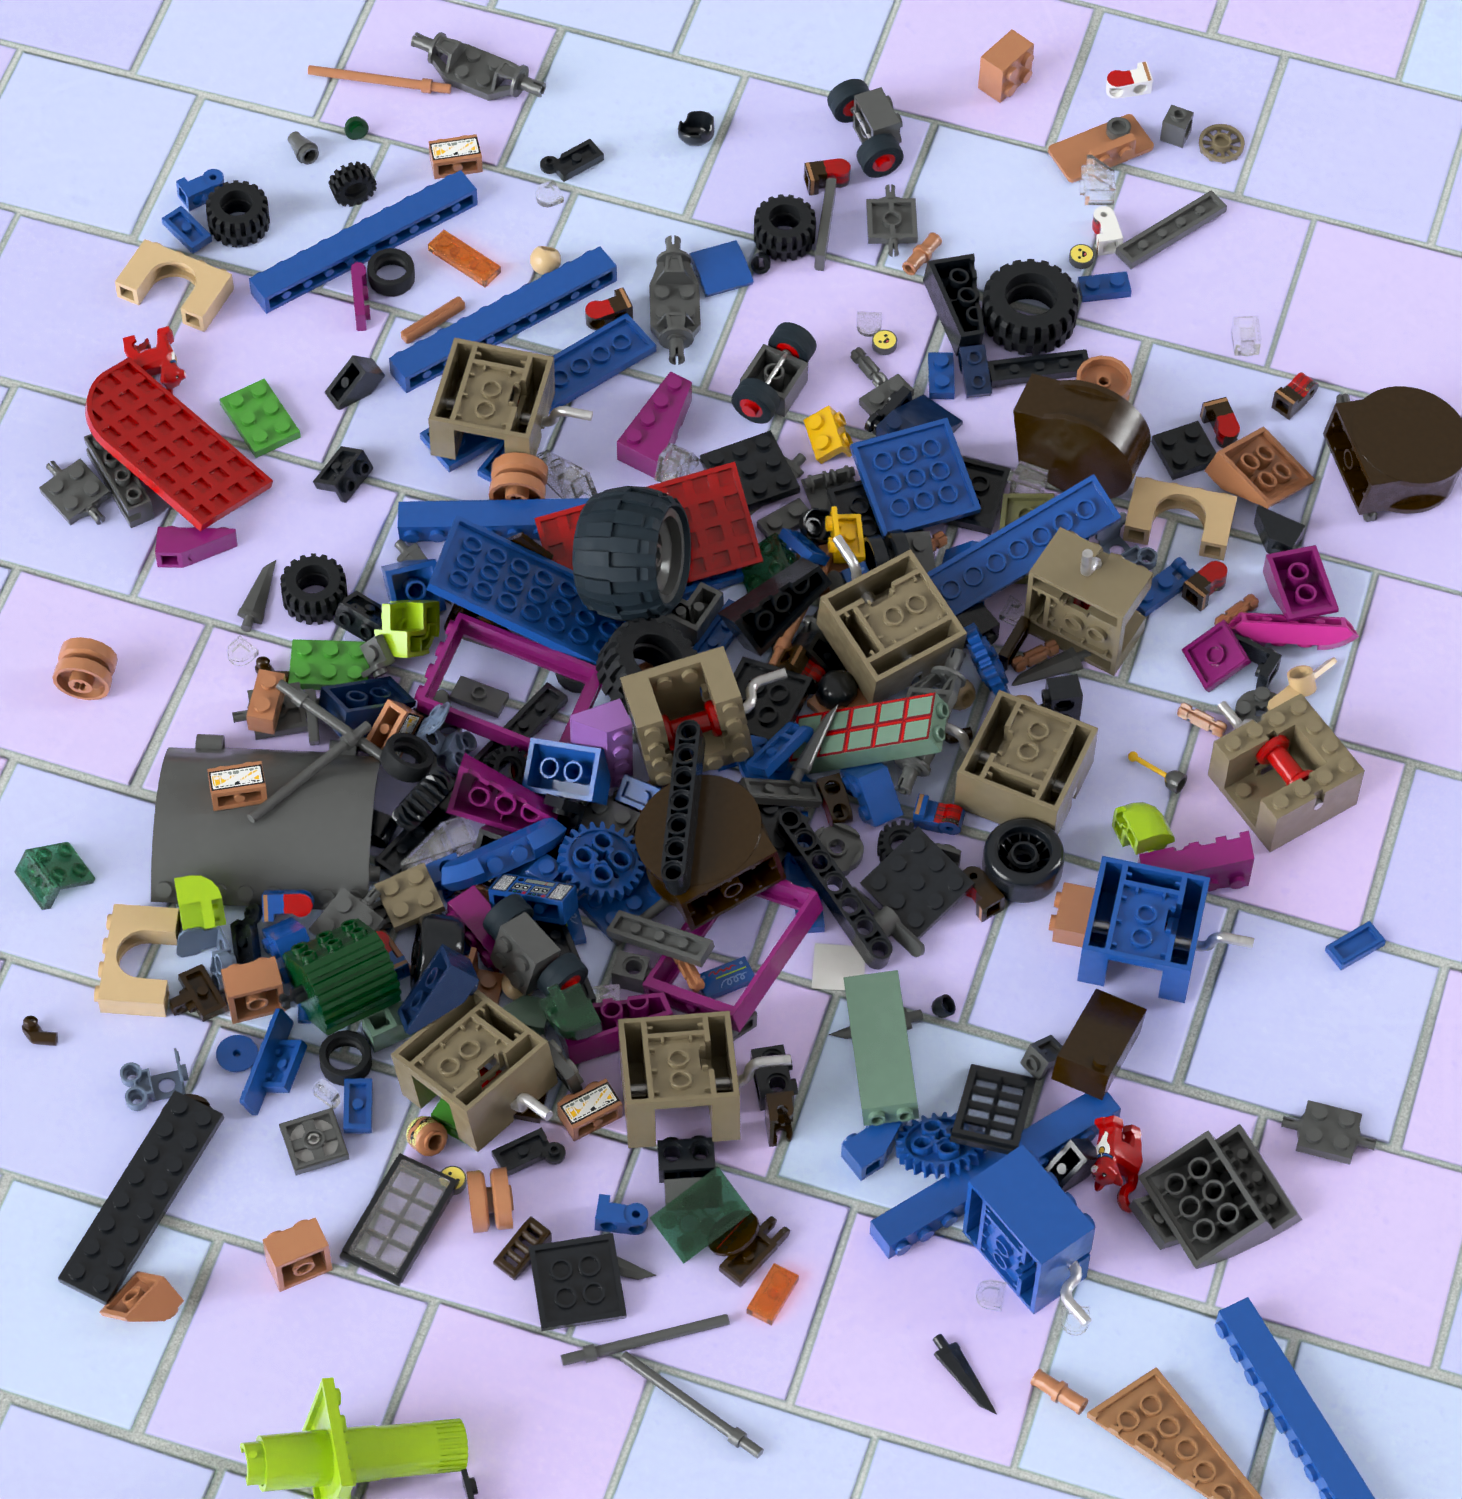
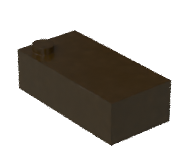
(1098, 1044)

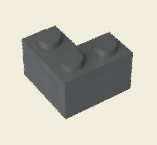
(697, 613)

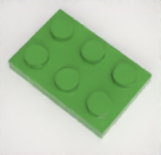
(260, 418)
(326, 663)

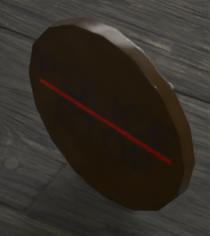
(737, 1237)

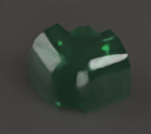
(571, 1013)

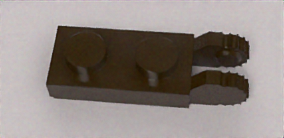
(745, 1263)

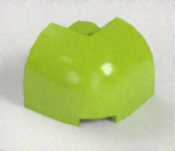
(410, 626)
(1141, 827)
(199, 902)

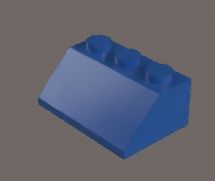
(567, 771)

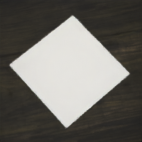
(833, 963)

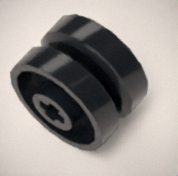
(880, 550)

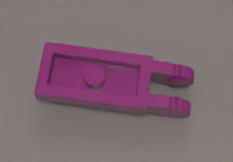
(360, 294)

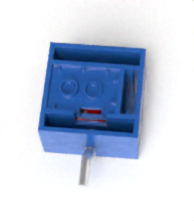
(1148, 921)
(1024, 1217)

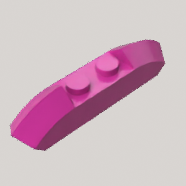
(1275, 629)

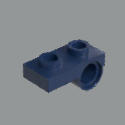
(975, 371)

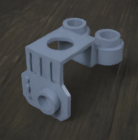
(1111, 537)
(451, 746)
(196, 939)
(147, 1086)

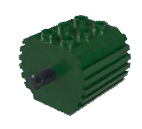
(341, 976)

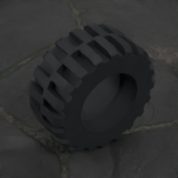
(1034, 282)
(641, 640)

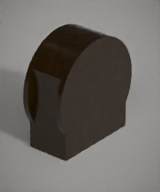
(1080, 432)
(1396, 449)
(730, 851)

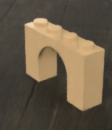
(155, 262)
(1154, 497)
(128, 928)

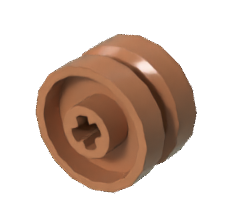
(1107, 373)
(518, 477)
(85, 668)
(490, 1200)

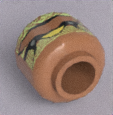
(426, 1136)

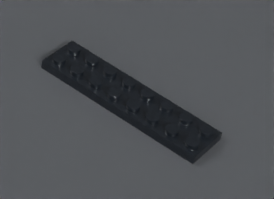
(141, 1198)

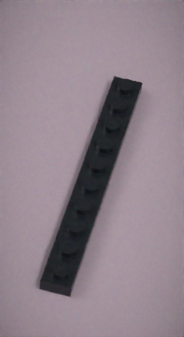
(527, 722)

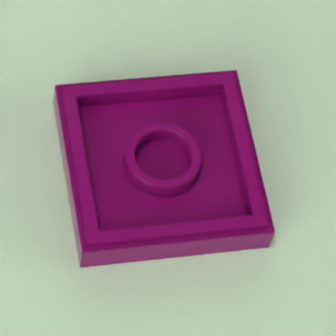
(1216, 655)

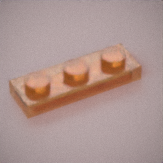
(464, 258)

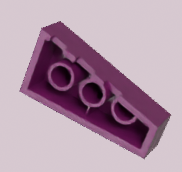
(656, 425)
(495, 799)
(1225, 861)
(609, 1012)

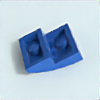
(721, 268)

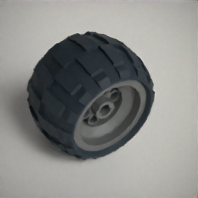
(631, 553)

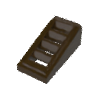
(530, 1226)

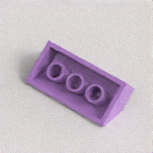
(608, 729)

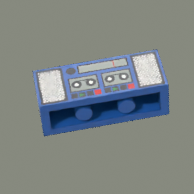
(549, 899)

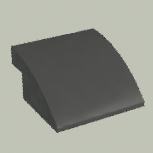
(1219, 1197)

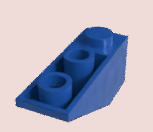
(870, 1148)

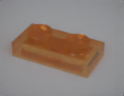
(772, 1294)

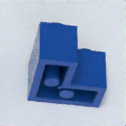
(874, 792)
(280, 939)

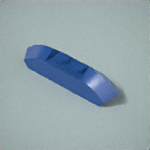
(502, 855)

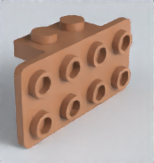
(1073, 151)

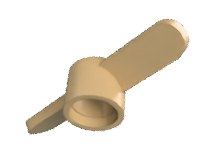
(1301, 681)

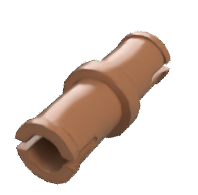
(922, 253)
(1059, 1391)

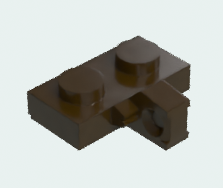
(198, 995)

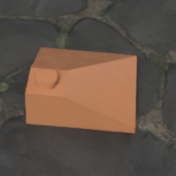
(1258, 469)

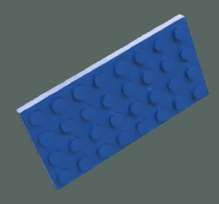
(518, 591)

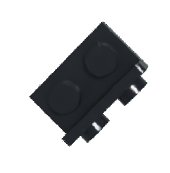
(344, 472)
(359, 615)

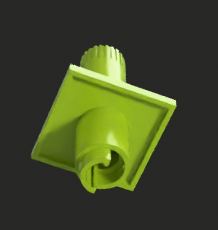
(338, 1456)

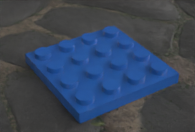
(915, 477)

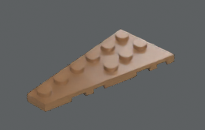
(1166, 1431)

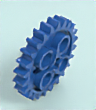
(986, 660)
(600, 862)
(928, 1148)

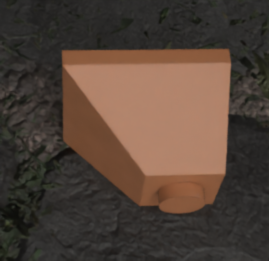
(144, 1299)

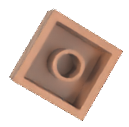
(1006, 66)
(252, 989)
(297, 1254)

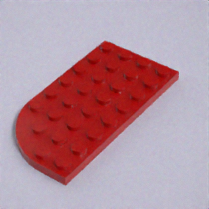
(169, 446)
(716, 515)

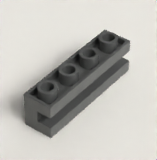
(122, 483)

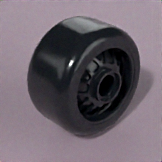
(1024, 859)
(430, 934)

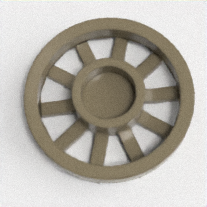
(1221, 143)

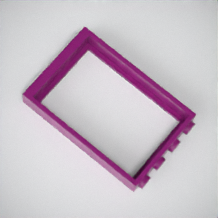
(512, 645)
(689, 1002)

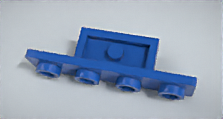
(275, 1063)

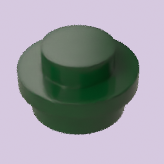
(356, 128)

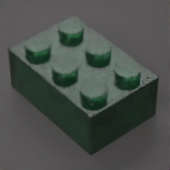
(700, 1214)

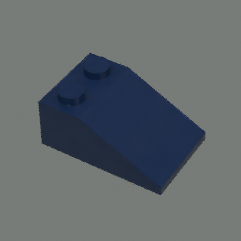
(915, 413)
(362, 700)
(438, 990)

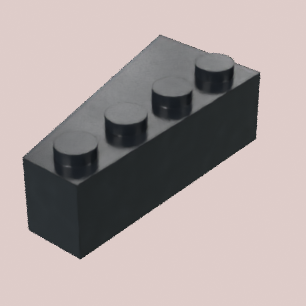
(956, 298)
(774, 605)

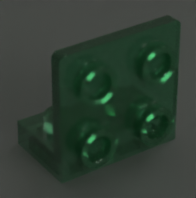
(775, 559)
(52, 869)

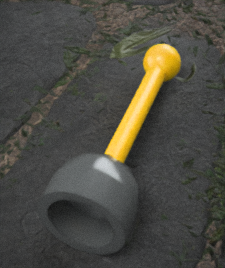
(1174, 779)

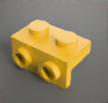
(828, 434)
(851, 530)

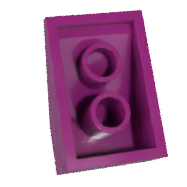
(1299, 583)

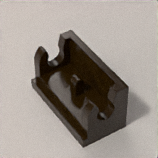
(779, 1115)

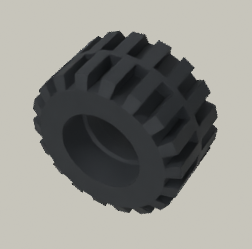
(784, 212)
(241, 228)
(310, 572)

